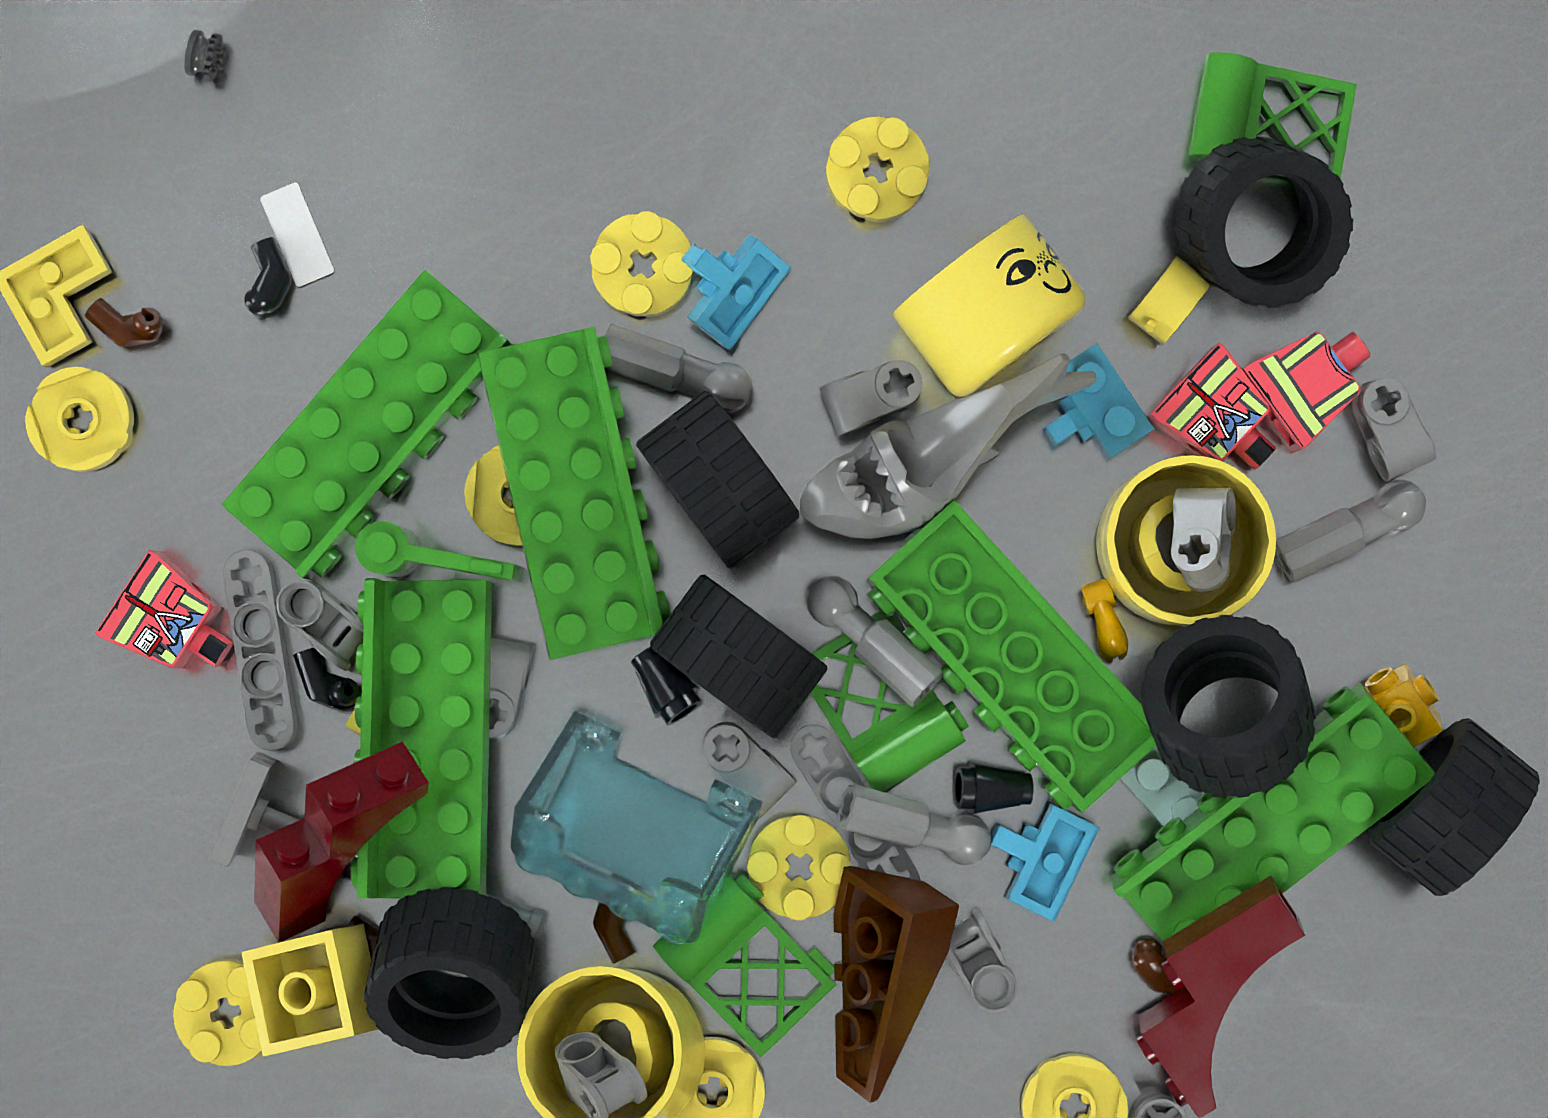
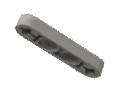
(251, 651)
(831, 751)

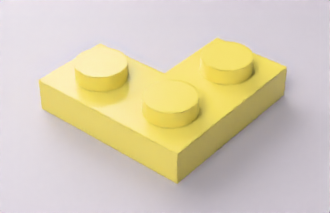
(40, 289)

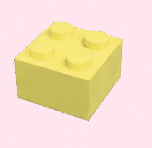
(309, 989)

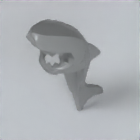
(921, 464)

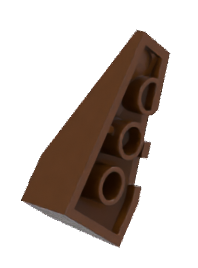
(891, 954)

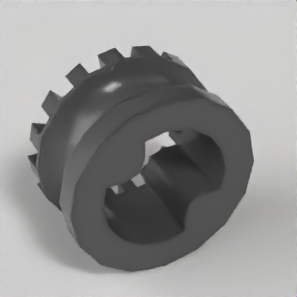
(202, 54)

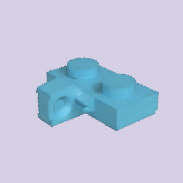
(733, 287)
(1101, 409)
(1045, 859)

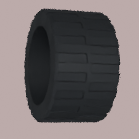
(1308, 257)
(718, 479)
(1218, 651)
(738, 656)
(1461, 813)
(455, 934)

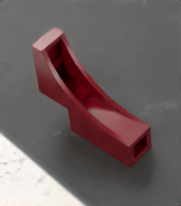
(342, 812)
(1212, 964)

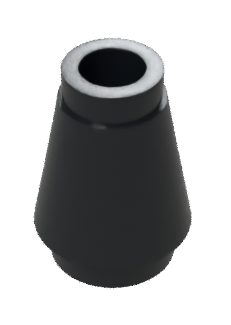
(666, 687)
(991, 788)

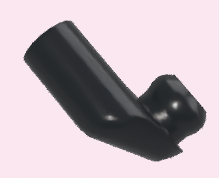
(272, 281)
(323, 686)

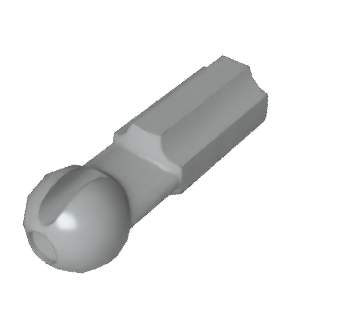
(674, 369)
(1346, 531)
(878, 643)
(910, 823)

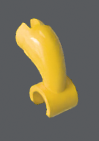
(1110, 633)

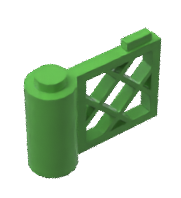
(1233, 101)
(397, 552)
(903, 740)
(728, 929)

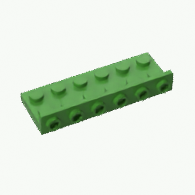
(366, 428)
(574, 491)
(1014, 658)
(430, 687)
(1348, 781)

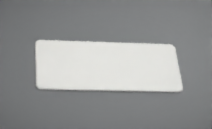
(297, 234)

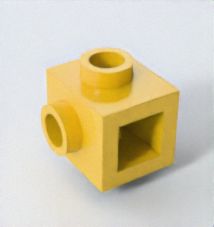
(1407, 702)

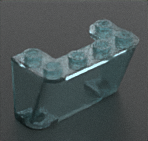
(629, 835)

